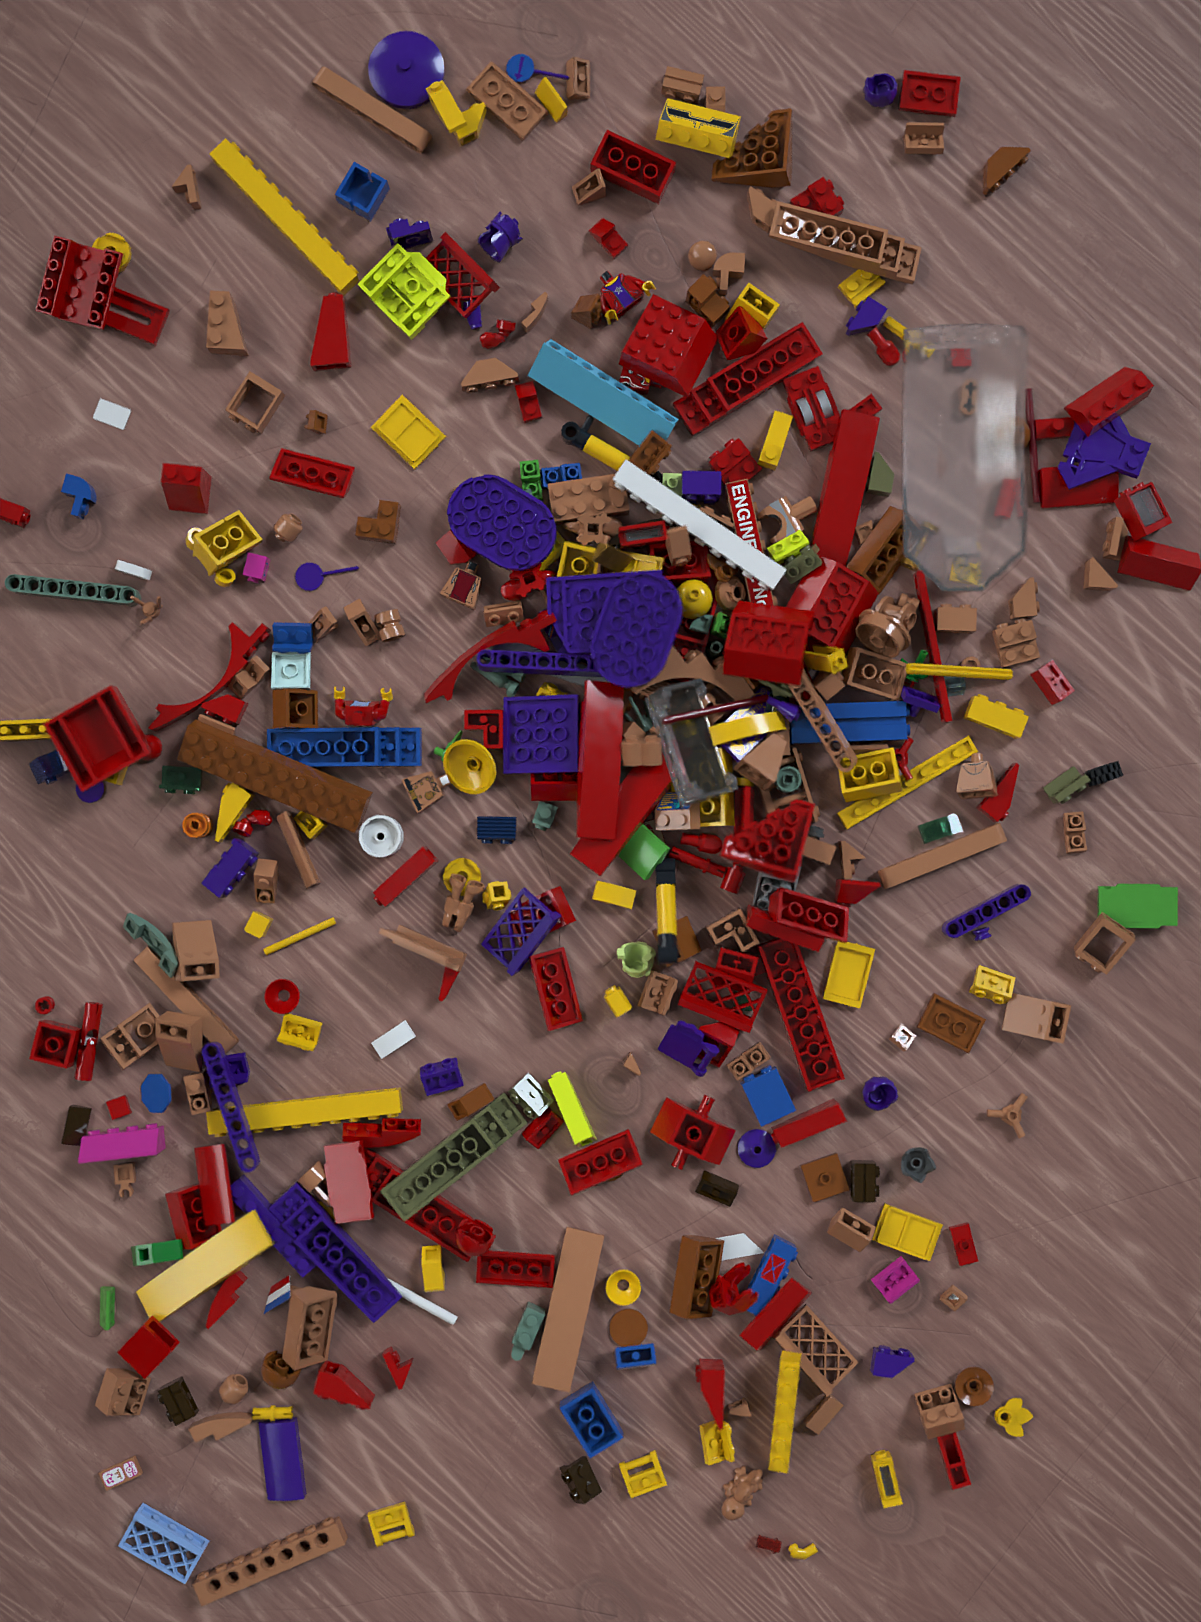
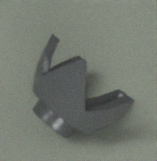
(924, 1167)

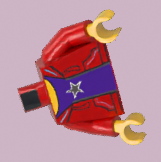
(621, 294)

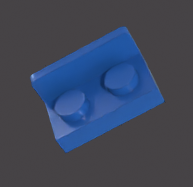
(292, 637)

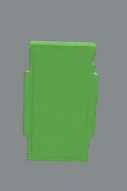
(1139, 905)

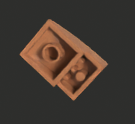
(132, 1037)

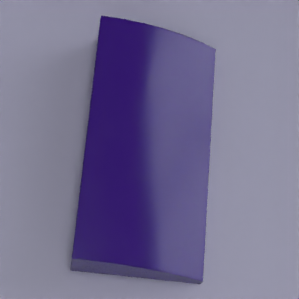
(282, 1459)

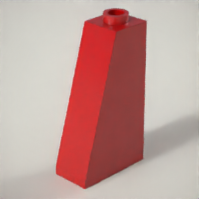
(331, 339)
(405, 876)
(808, 1123)

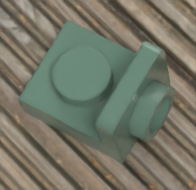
(544, 816)

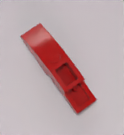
(389, 1133)

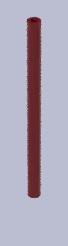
(1032, 446)
(714, 709)

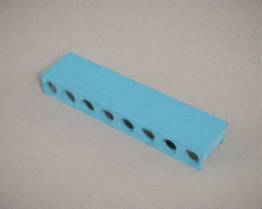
(599, 396)

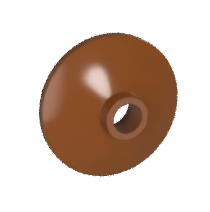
(980, 1392)

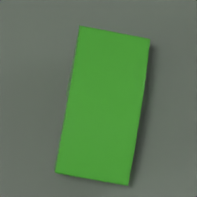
(531, 477)

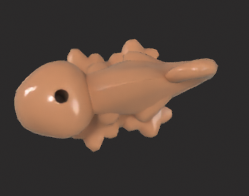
(593, 528)
(742, 1489)

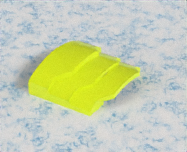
(406, 289)

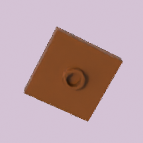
(824, 1177)

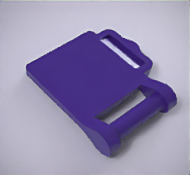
(684, 1043)

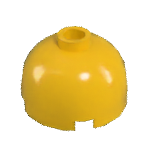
(695, 598)

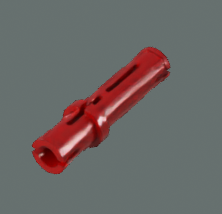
(697, 862)

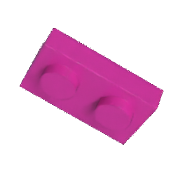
(895, 1280)

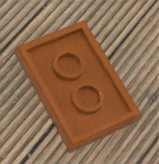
(951, 1023)

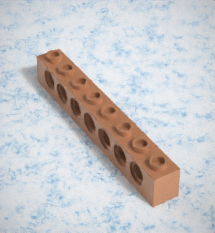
(209, 1592)

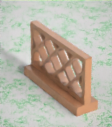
(426, 947)
(807, 1365)

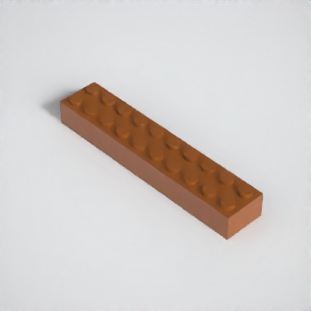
(274, 776)

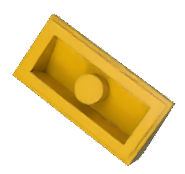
(551, 100)

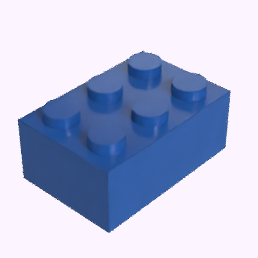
(591, 1419)

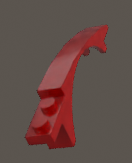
(527, 633)
(242, 647)

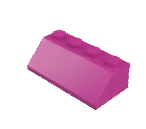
(122, 1143)

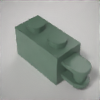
(527, 1329)

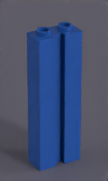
(857, 722)

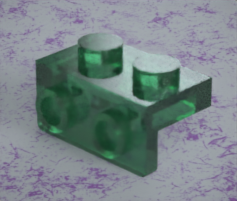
(181, 778)

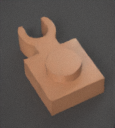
(125, 1175)

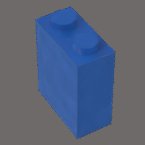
(767, 1095)

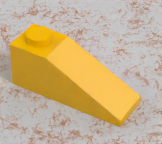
(445, 106)
(775, 440)
(231, 808)

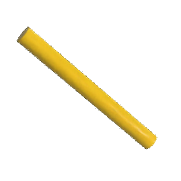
(299, 936)

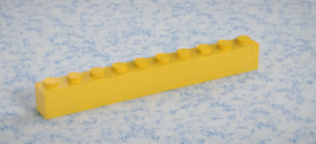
(284, 217)
(312, 1111)

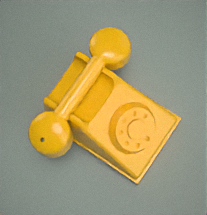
(223, 544)

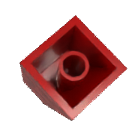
(186, 488)

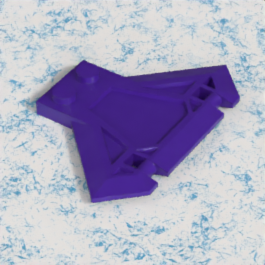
(1102, 454)

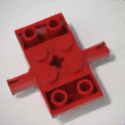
(677, 1120)

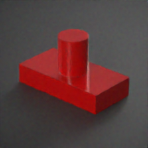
(1053, 428)

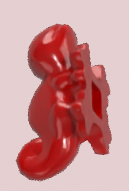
(526, 581)

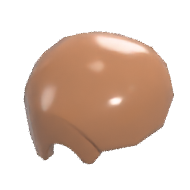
(702, 255)

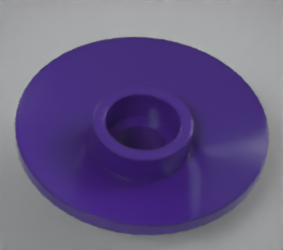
(755, 1138)

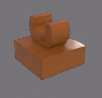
(317, 422)

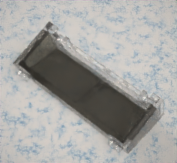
(687, 744)

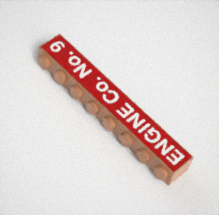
(742, 515)

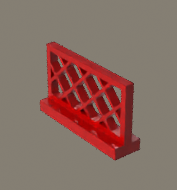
(471, 268)
(743, 809)
(716, 1011)

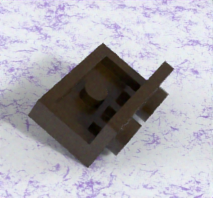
(580, 1480)

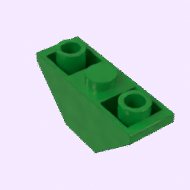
(157, 1252)

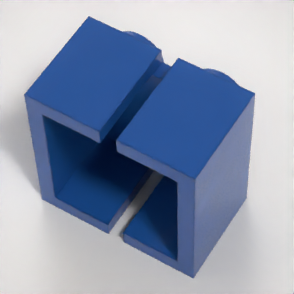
(360, 193)

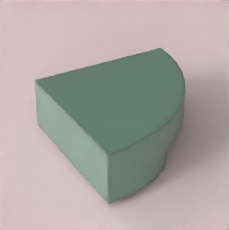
(701, 624)

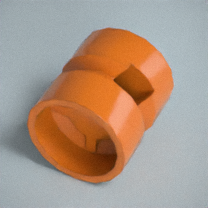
(197, 825)

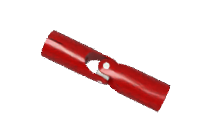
(87, 1049)

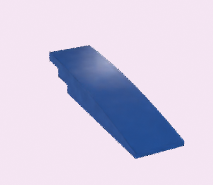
(349, 746)

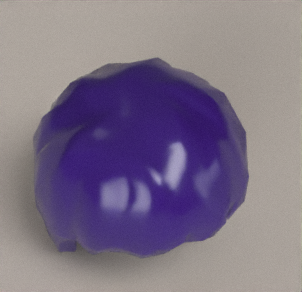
(880, 90)
(879, 1093)

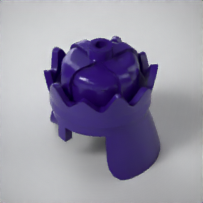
(501, 235)

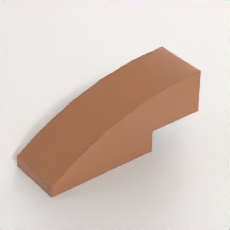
(219, 1425)

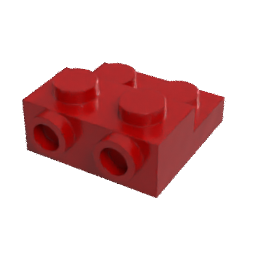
(820, 198)
(734, 462)

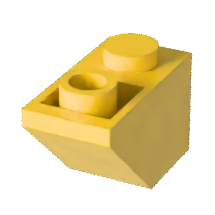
(474, 118)

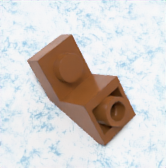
(471, 1101)

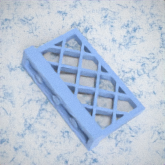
(170, 1531)

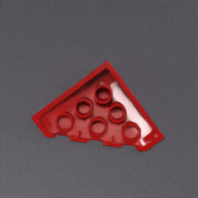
(773, 844)

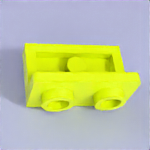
(788, 546)

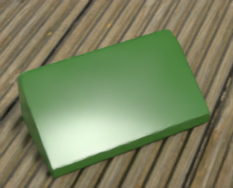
(107, 1307)

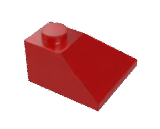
(740, 334)
(852, 892)
(722, 1036)

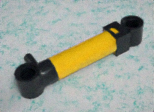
(596, 447)
(666, 912)

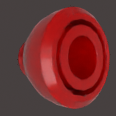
(155, 747)

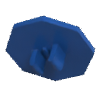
(156, 1093)

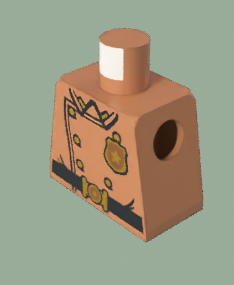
(425, 789)

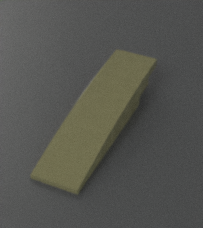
(454, 1156)

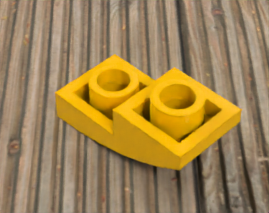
(614, 894)

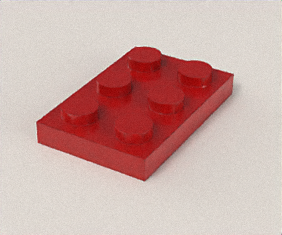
(929, 93)

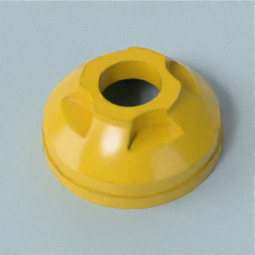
(619, 1296)

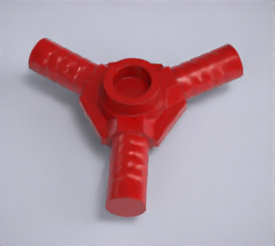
(902, 758)

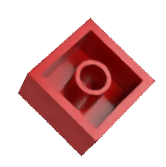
(55, 1043)

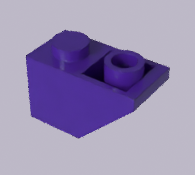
(867, 318)
(889, 1362)

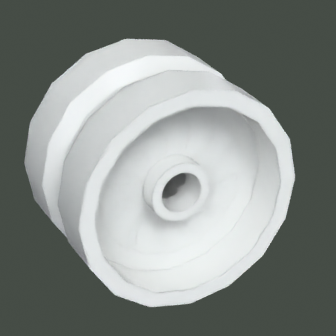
(392, 838)

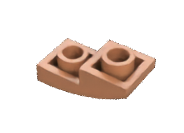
(1074, 832)
(748, 1061)

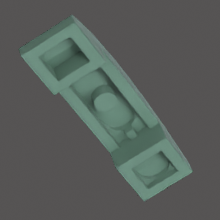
(139, 927)

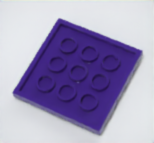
(541, 734)

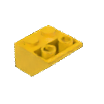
(757, 304)

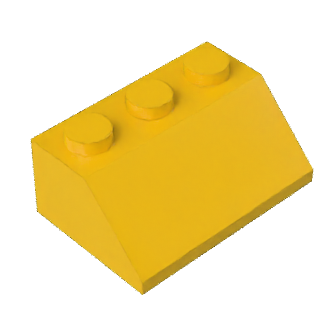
(872, 776)

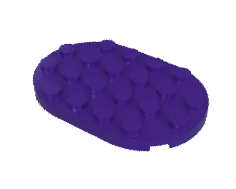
(501, 522)
(636, 629)

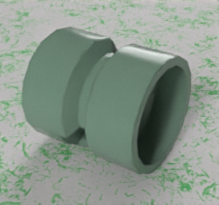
(788, 779)

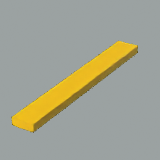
(921, 774)

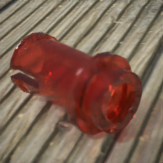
(769, 1544)

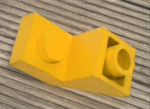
(432, 1268)

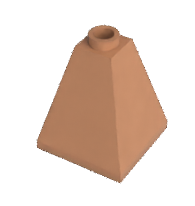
(763, 762)

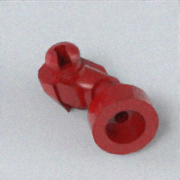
(490, 340)
(259, 817)

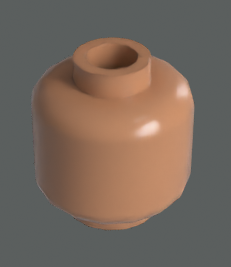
(288, 527)
(234, 1388)

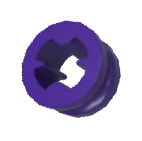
(981, 933)

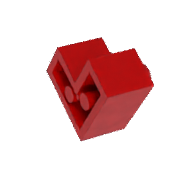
(490, 723)

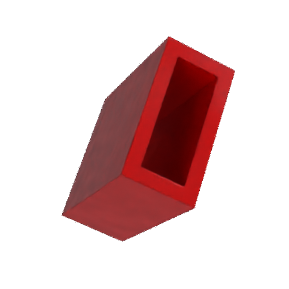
(148, 1347)

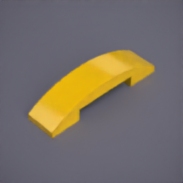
(747, 727)

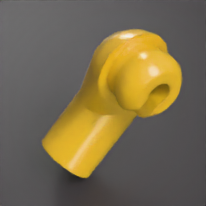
(798, 1553)

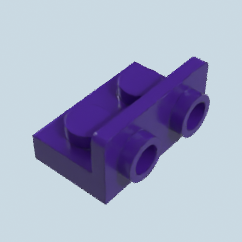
(441, 1076)

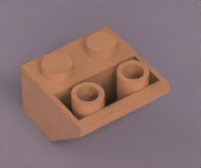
(122, 1392)
(939, 1411)

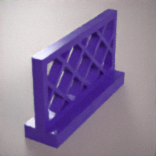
(535, 938)

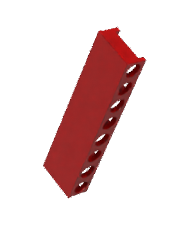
(800, 1013)

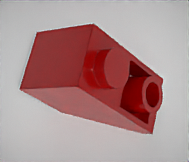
(226, 706)

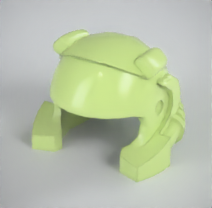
(636, 958)

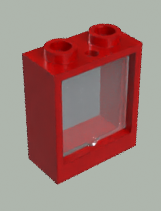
(1141, 508)

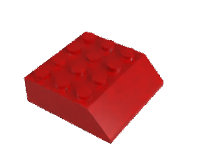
(669, 346)
(98, 737)

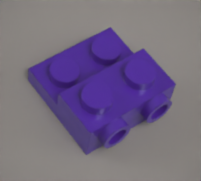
(409, 236)

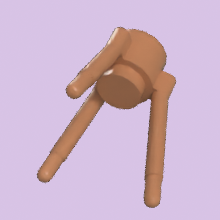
(149, 609)

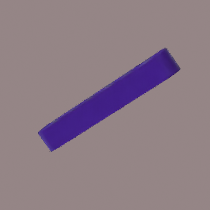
(533, 666)
(229, 1116)

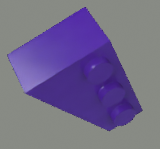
(230, 868)

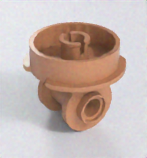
(887, 627)

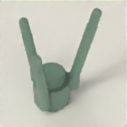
(643, 722)

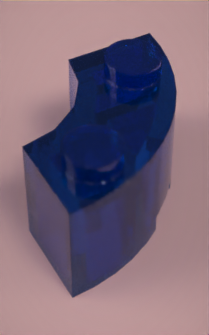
(48, 767)

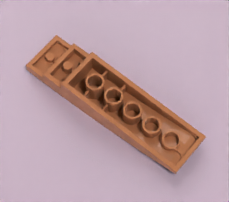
(846, 242)
(568, 1309)

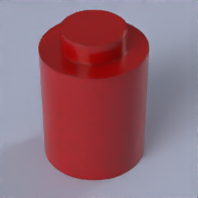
(733, 879)

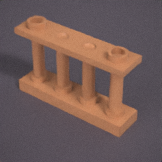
(771, 804)

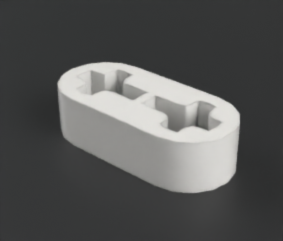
(133, 570)

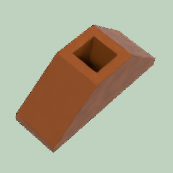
(1002, 166)

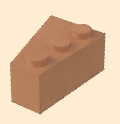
(224, 327)

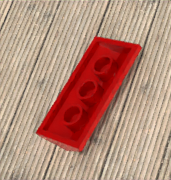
(312, 473)
(555, 988)
(600, 1162)
(516, 1269)
(775, 1314)

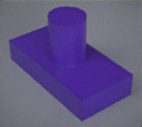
(918, 700)

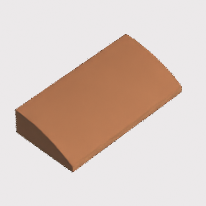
(298, 849)

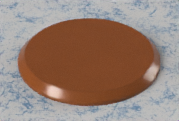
(628, 1327)

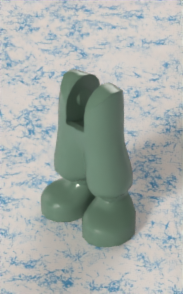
(500, 679)

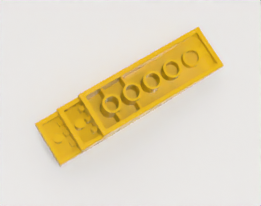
(205, 1267)

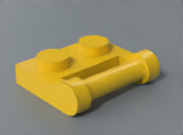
(644, 1480)
(389, 1518)

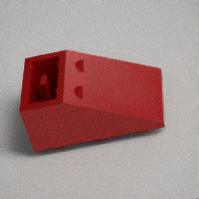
(342, 1385)

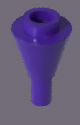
(788, 710)

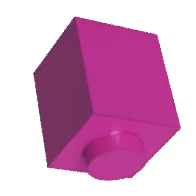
(256, 568)

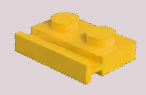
(860, 286)

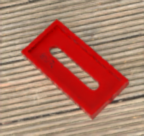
(143, 307)

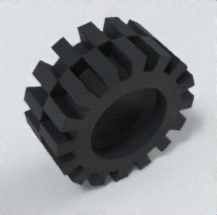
(1104, 773)

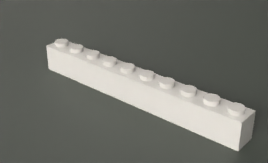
(699, 525)

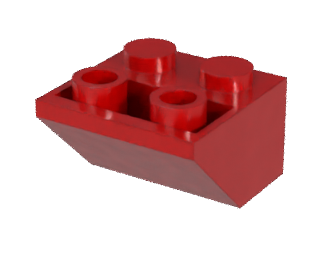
(736, 964)

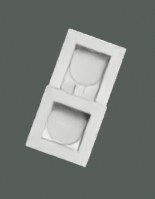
(393, 1039)

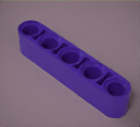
(995, 910)

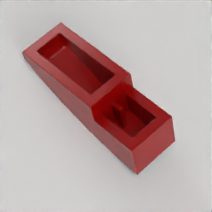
(225, 1297)
(953, 1461)

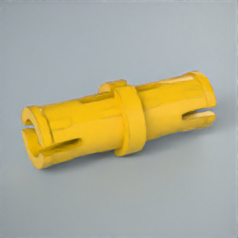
(272, 1413)

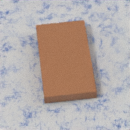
(507, 101)

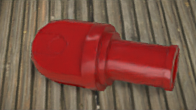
(885, 348)
(704, 842)

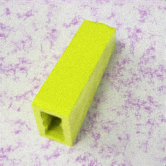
(571, 1109)

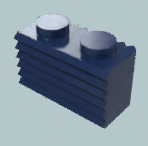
(496, 828)

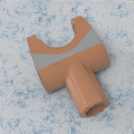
(788, 515)

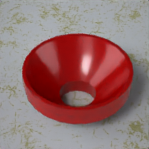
(272, 996)

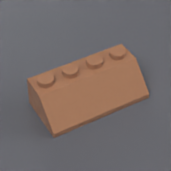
(309, 1327)

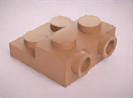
(1016, 642)

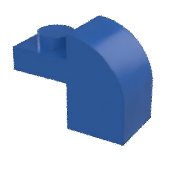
(81, 491)

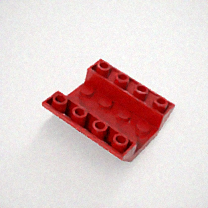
(79, 283)
(837, 599)
(767, 642)

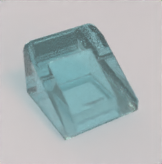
(955, 685)

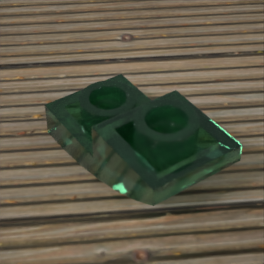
(940, 828)

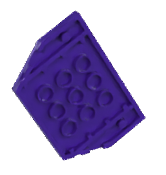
(578, 605)

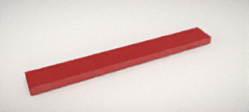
(932, 644)

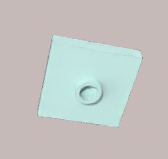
(291, 671)

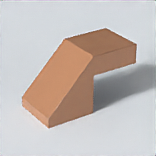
(249, 678)

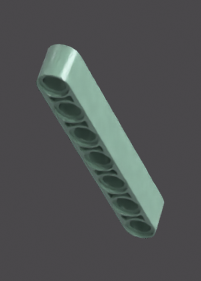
(64, 587)

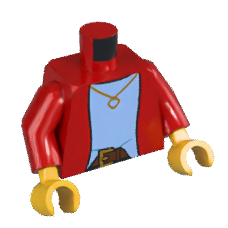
(361, 712)

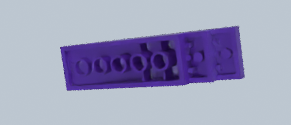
(334, 1252)

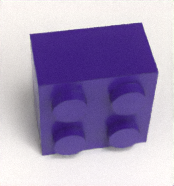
(701, 486)

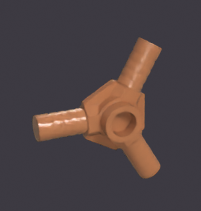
(1011, 1114)

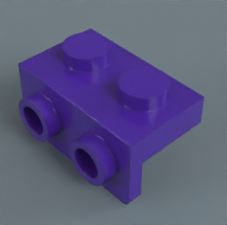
(239, 1068)

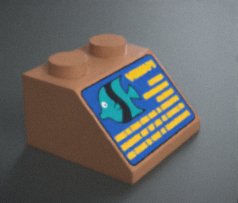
(673, 817)

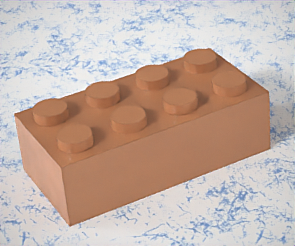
(587, 495)

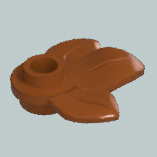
(722, 569)

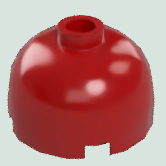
(474, 1237)

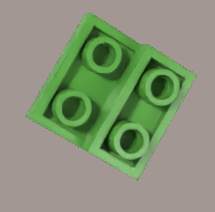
(644, 852)

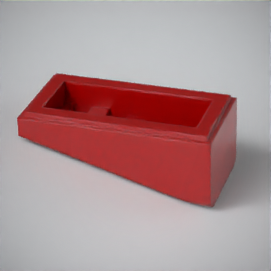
(447, 982)

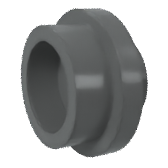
(816, 832)

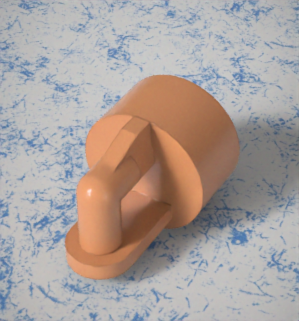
(312, 1179)

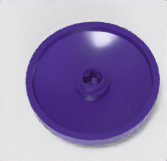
(404, 67)

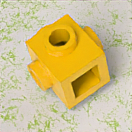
(496, 895)

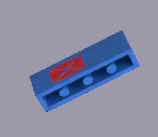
(771, 1272)

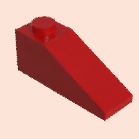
(996, 807)

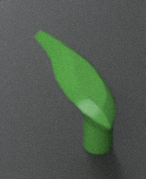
(440, 752)

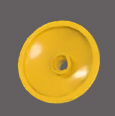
(462, 769)

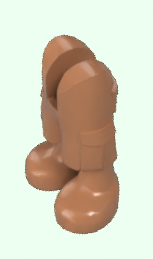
(459, 907)

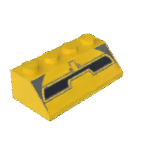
(698, 128)

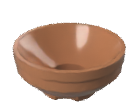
(725, 593)

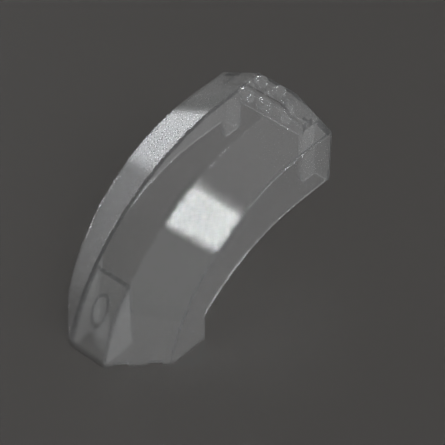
(963, 451)

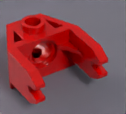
(725, 1293)

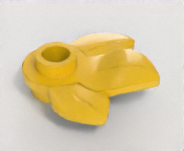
(1015, 1417)

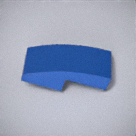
(559, 474)

